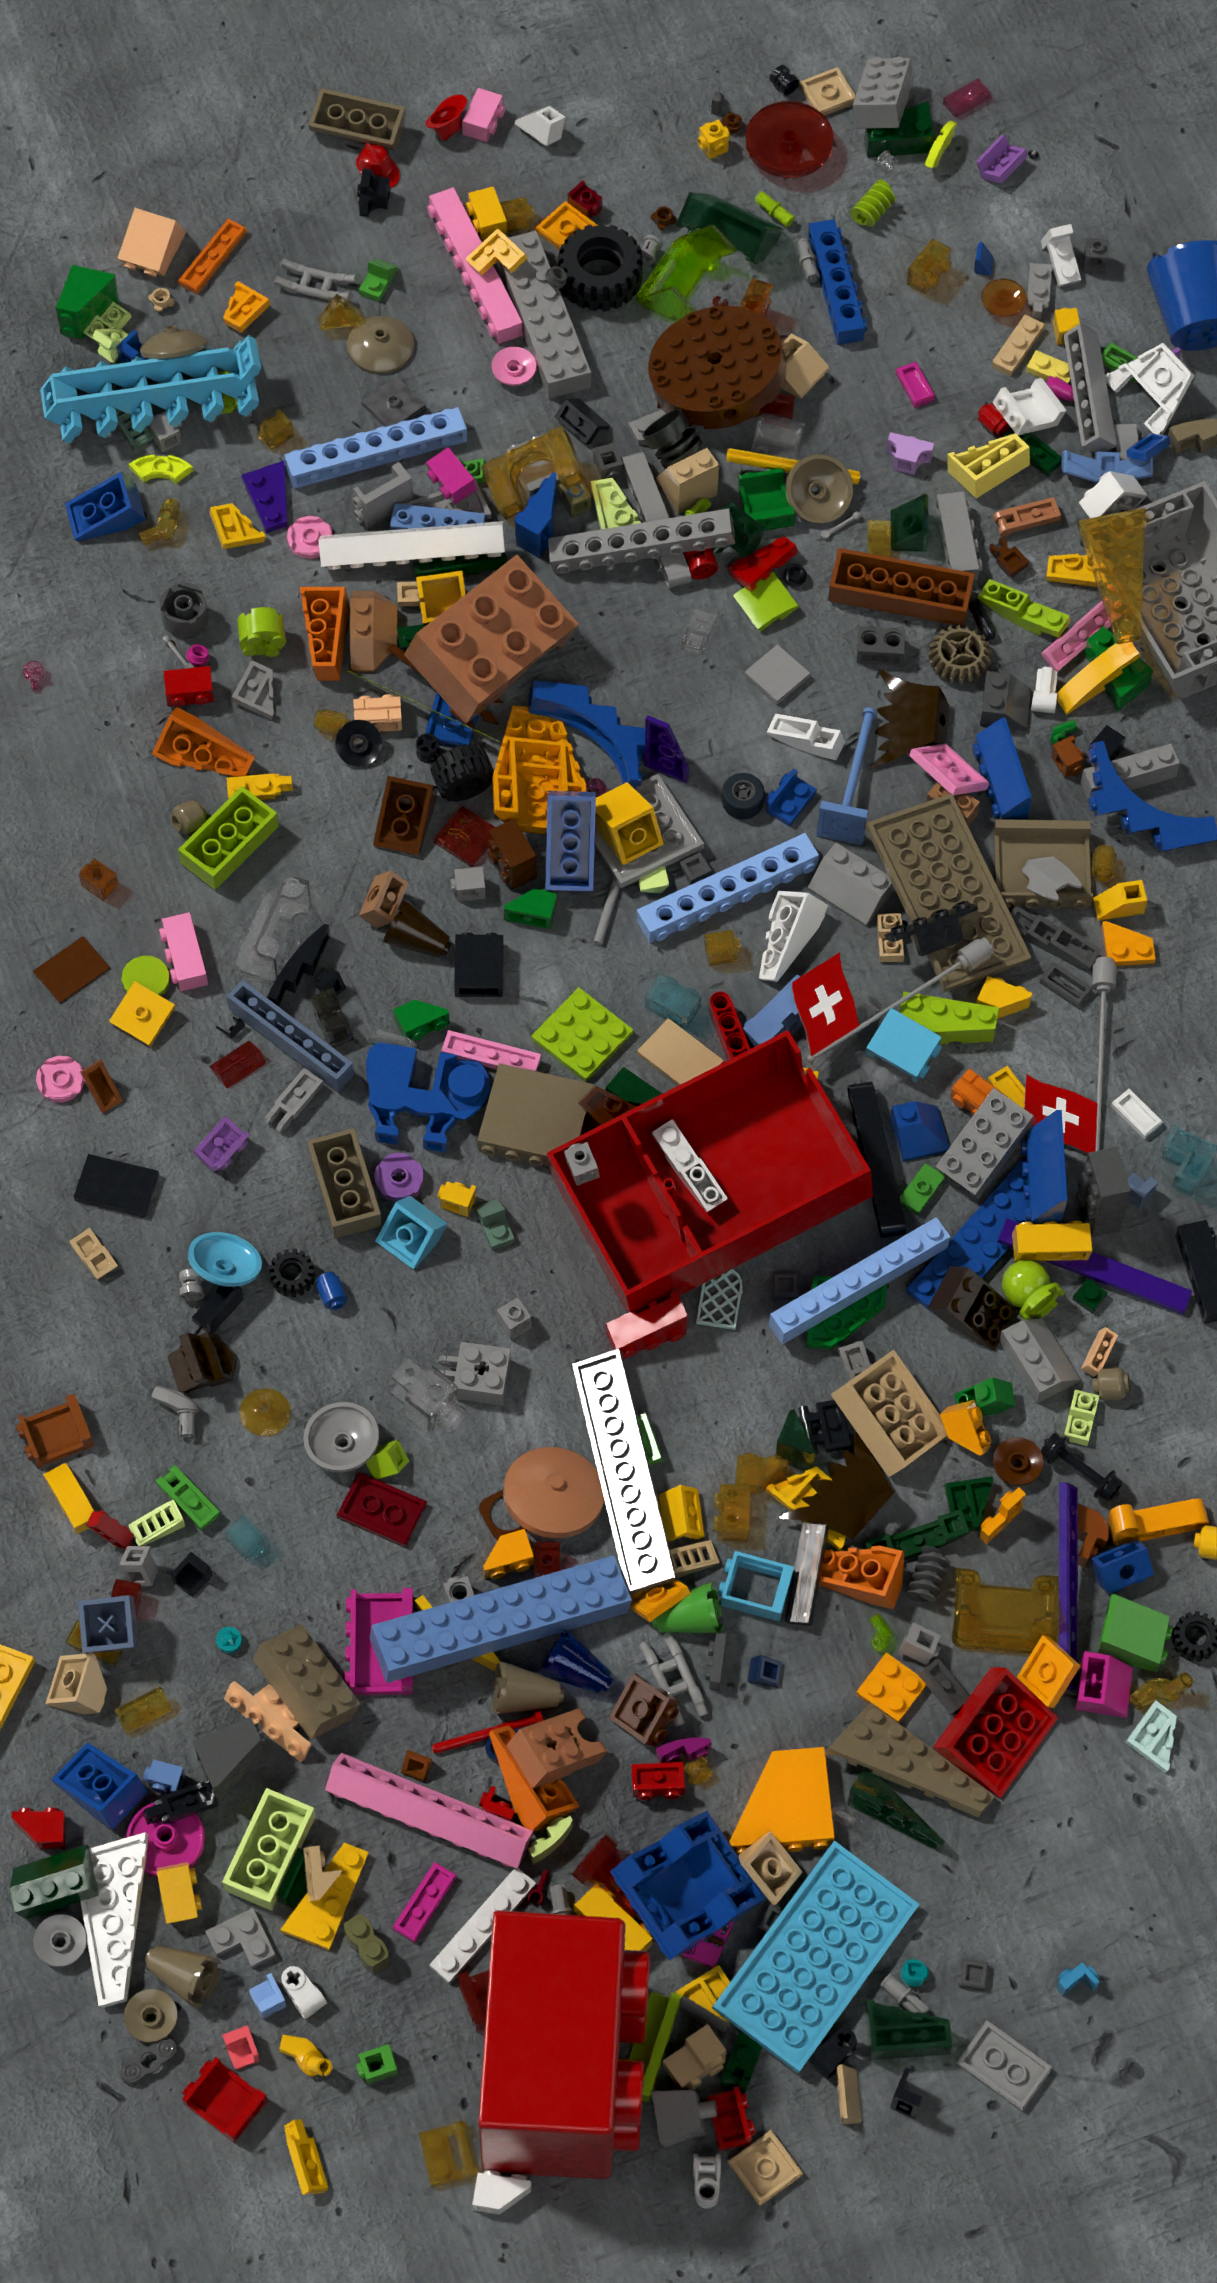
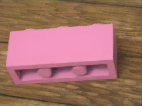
(183, 952)

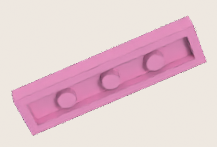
(1075, 638)
(489, 1052)

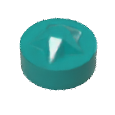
(229, 1640)
(914, 1972)

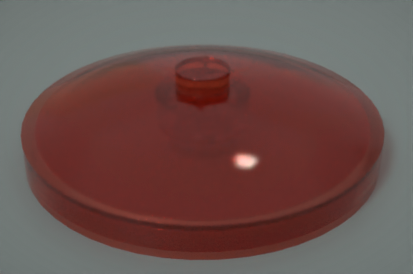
(789, 139)

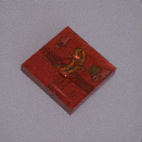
(465, 836)

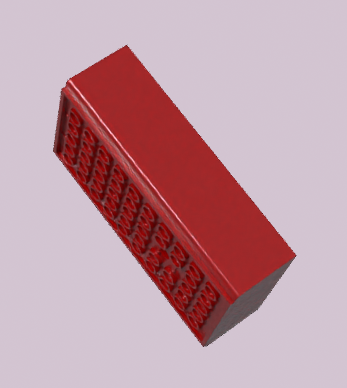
(764, 1140)

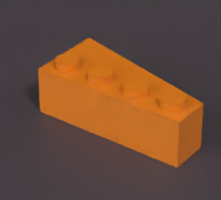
(326, 627)

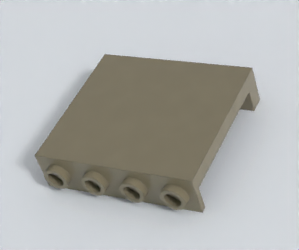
(1032, 839)
(531, 1114)

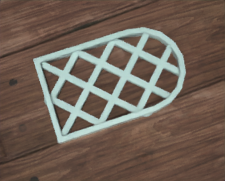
(714, 1323)

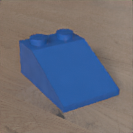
(105, 508)
(100, 1785)

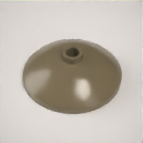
(173, 343)
(382, 353)
(833, 485)

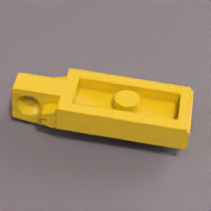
(262, 786)
(305, 2159)

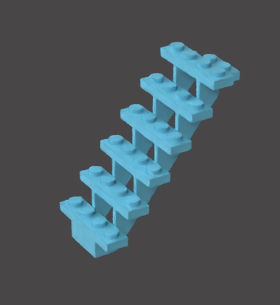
(64, 406)

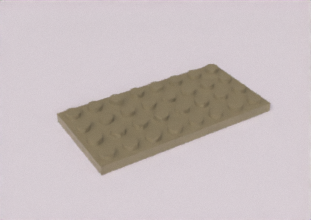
(935, 867)

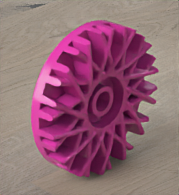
(185, 1844)

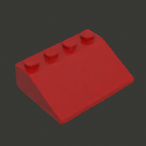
(996, 1731)

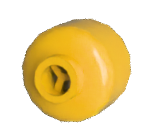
(1207, 1542)

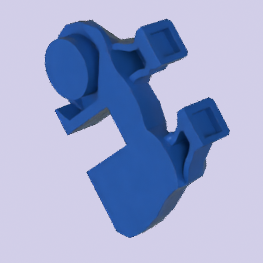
(456, 1095)

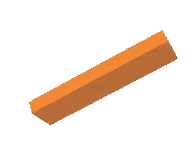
(212, 256)

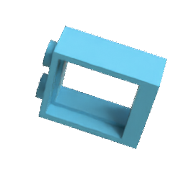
(761, 1565)

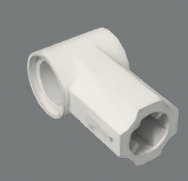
(1044, 695)

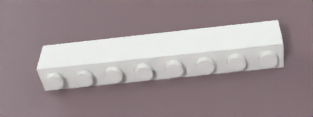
(411, 544)

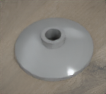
(56, 1928)

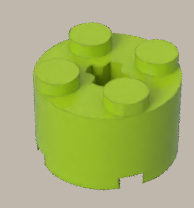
(261, 632)

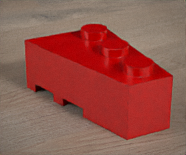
(648, 1328)

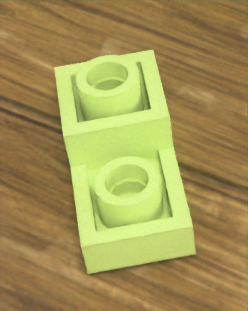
(112, 318)
(1081, 1417)
(556, 1833)

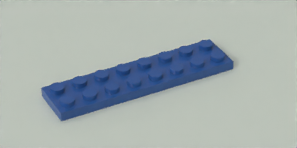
(977, 1239)

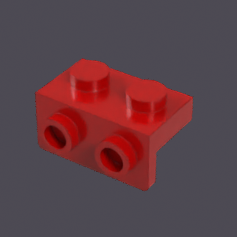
(658, 1780)
(731, 2125)

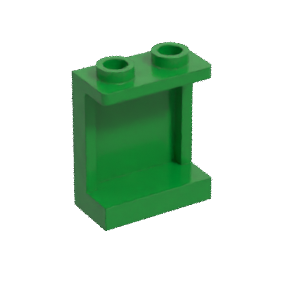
(765, 498)

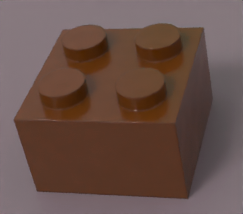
(512, 854)

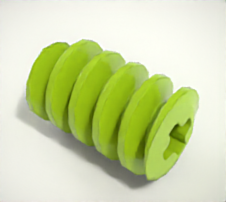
(873, 204)

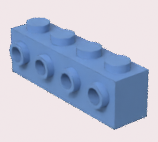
(413, 516)

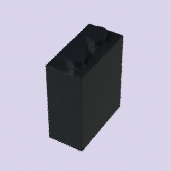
(478, 965)

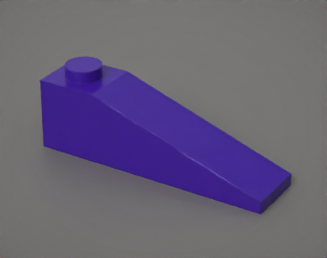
(663, 750)

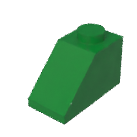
(532, 908)

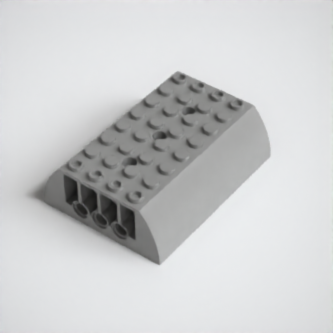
(1182, 540)

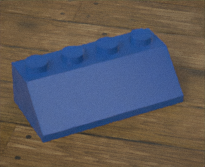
(1003, 771)

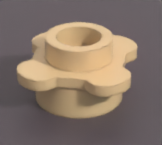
(161, 294)

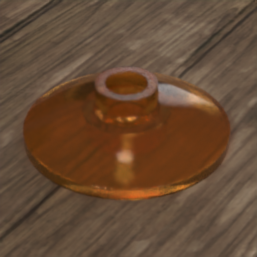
(1003, 290)

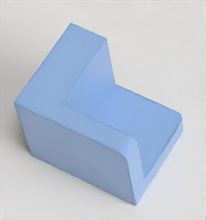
(267, 1997)

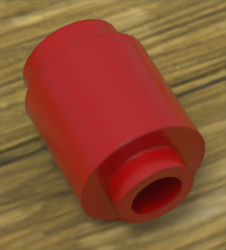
(993, 419)

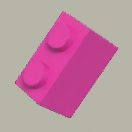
(451, 476)

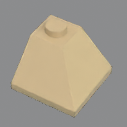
(78, 1685)

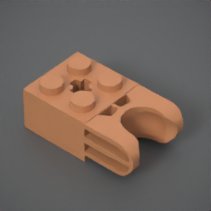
(554, 1748)

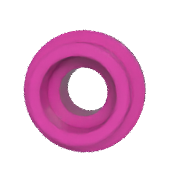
(197, 655)

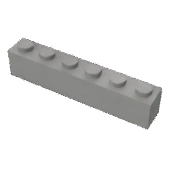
(1089, 389)

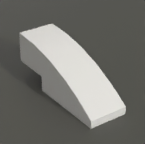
(807, 736)

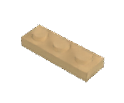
(1017, 345)

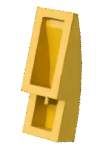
(69, 1497)

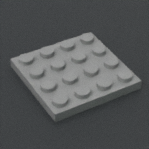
(676, 831)

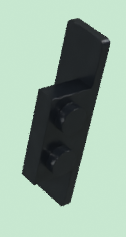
(936, 931)

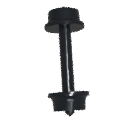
(1055, 1447)

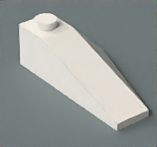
(794, 922)

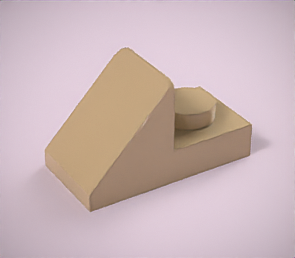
(317, 1881)

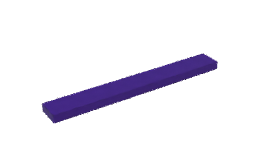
(1118, 1276)
(1068, 1573)

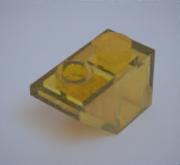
(759, 1471)

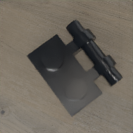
(832, 1425)

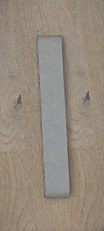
(651, 508)

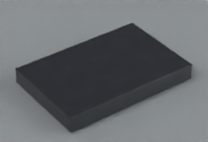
(116, 1185)

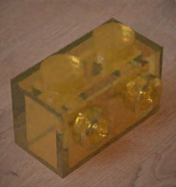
(929, 266)
(733, 1512)

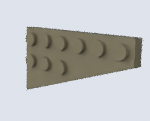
(904, 1759)

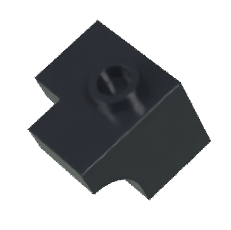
(373, 192)

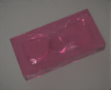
(966, 98)

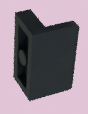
(581, 420)
(218, 1308)
(904, 2100)

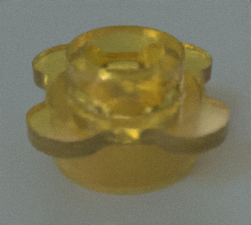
(700, 1776)

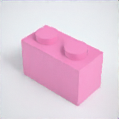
(483, 114)

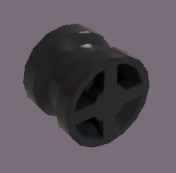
(428, 742)

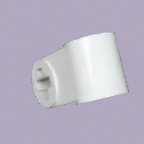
(304, 1995)
(706, 2175)

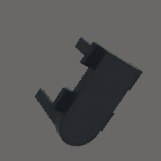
(234, 1030)

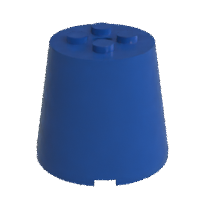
(1187, 293)

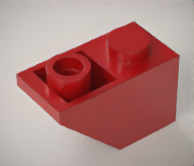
(43, 1828)

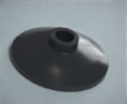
(371, 743)

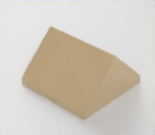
(770, 1867)

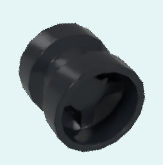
(784, 80)

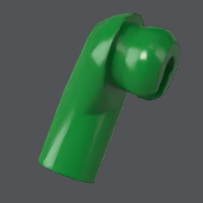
(1059, 732)

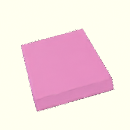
(949, 769)

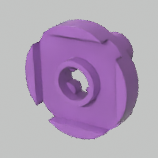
(402, 1164)

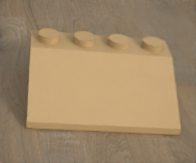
(890, 1413)

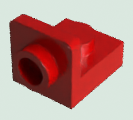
(499, 1809)

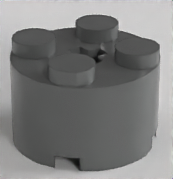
(184, 610)

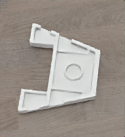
(1161, 376)

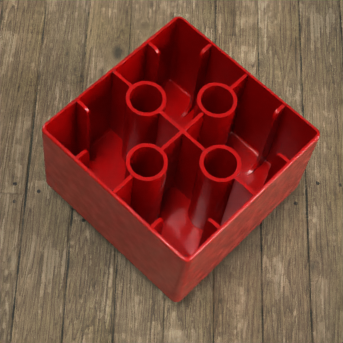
(553, 2031)

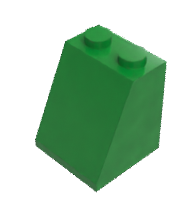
(83, 297)

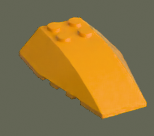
(530, 764)

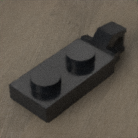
(182, 1804)

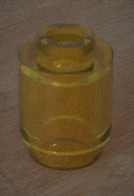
(330, 721)
(1104, 863)

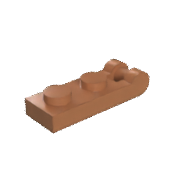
(1027, 516)

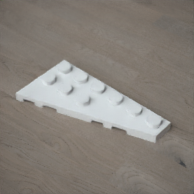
(113, 1915)

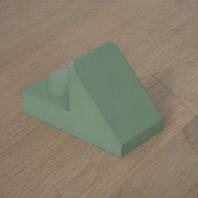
(494, 1224)

